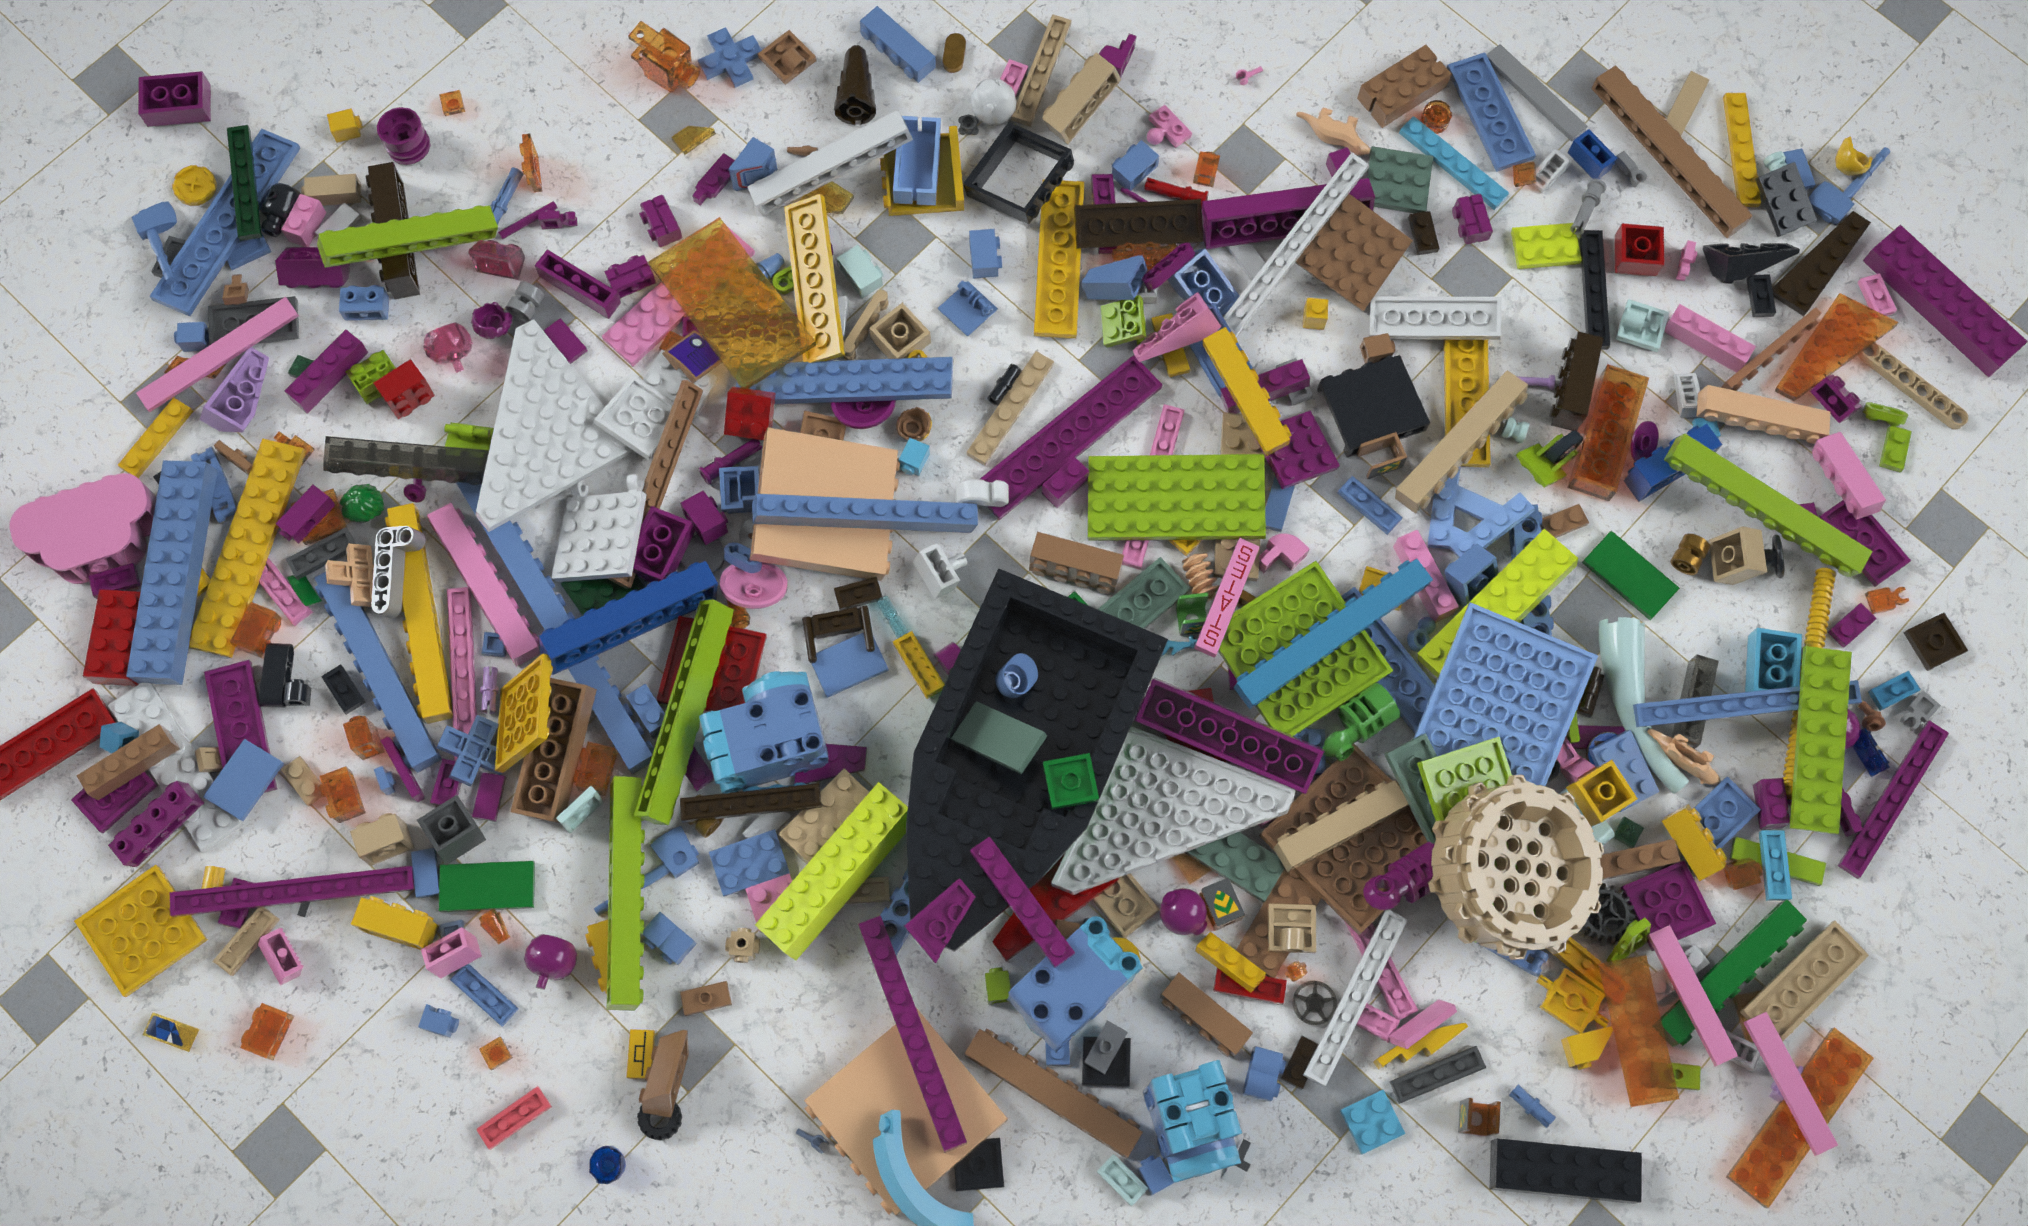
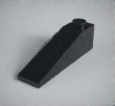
(1744, 261)

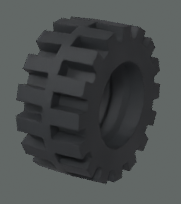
(660, 1133)

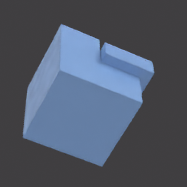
(738, 488)

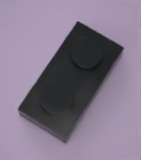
(1761, 295)
(343, 689)

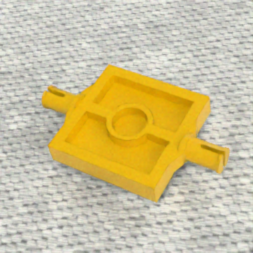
(1572, 1001)

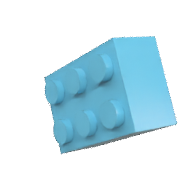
(1772, 660)

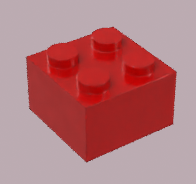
(1639, 249)
(404, 389)
(749, 413)

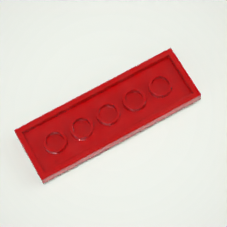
(52, 741)

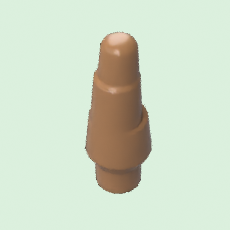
(802, 151)

